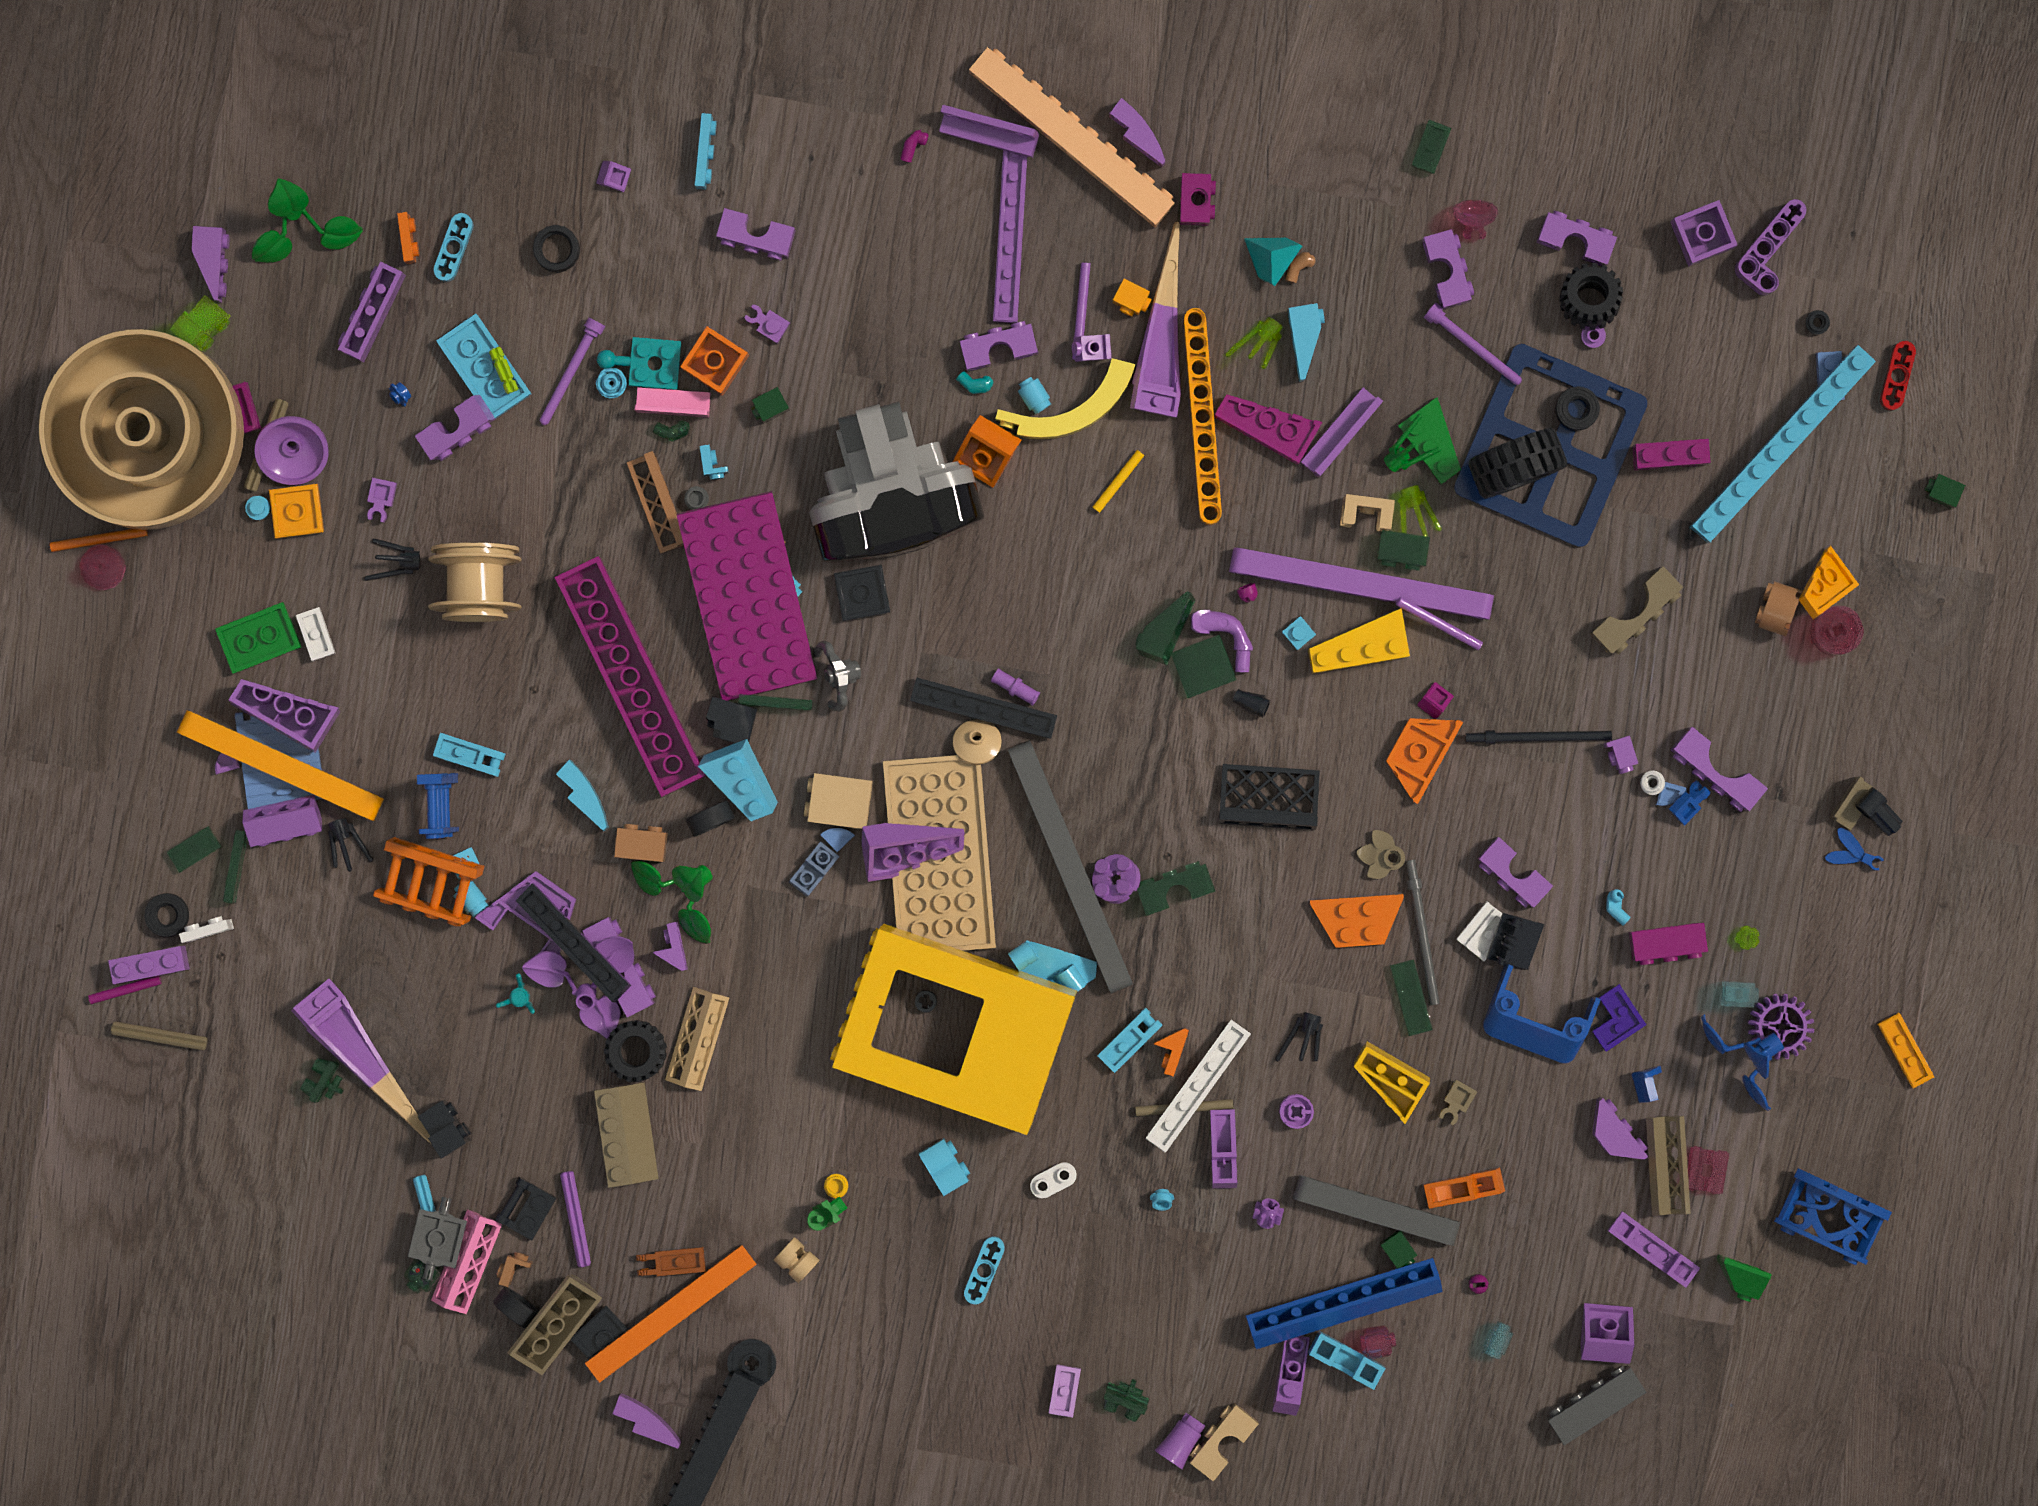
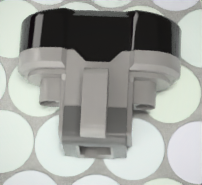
(890, 491)

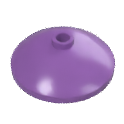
(291, 463)

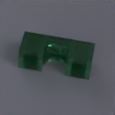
(1195, 879)

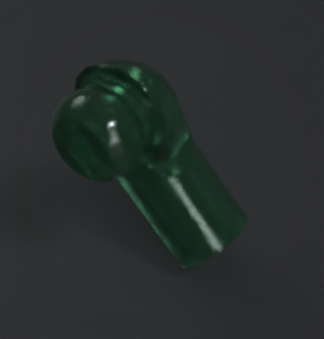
(674, 432)

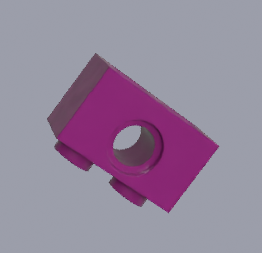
(1196, 184)

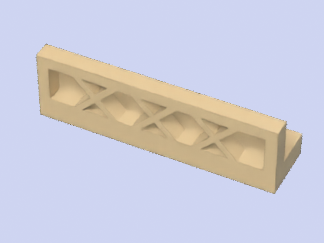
(701, 1040)

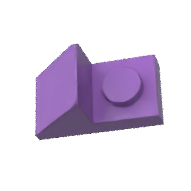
(675, 954)

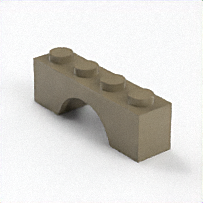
(1659, 590)

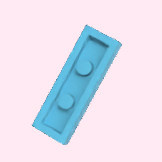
(705, 151)

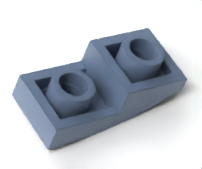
(814, 869)

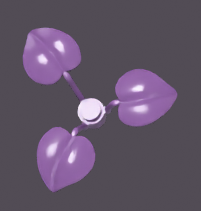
(597, 1014)

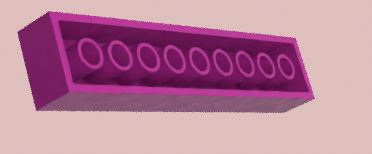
(630, 676)

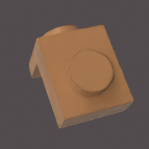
(507, 1270)

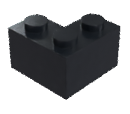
(444, 1128)

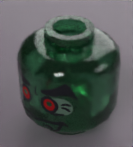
(414, 1277)

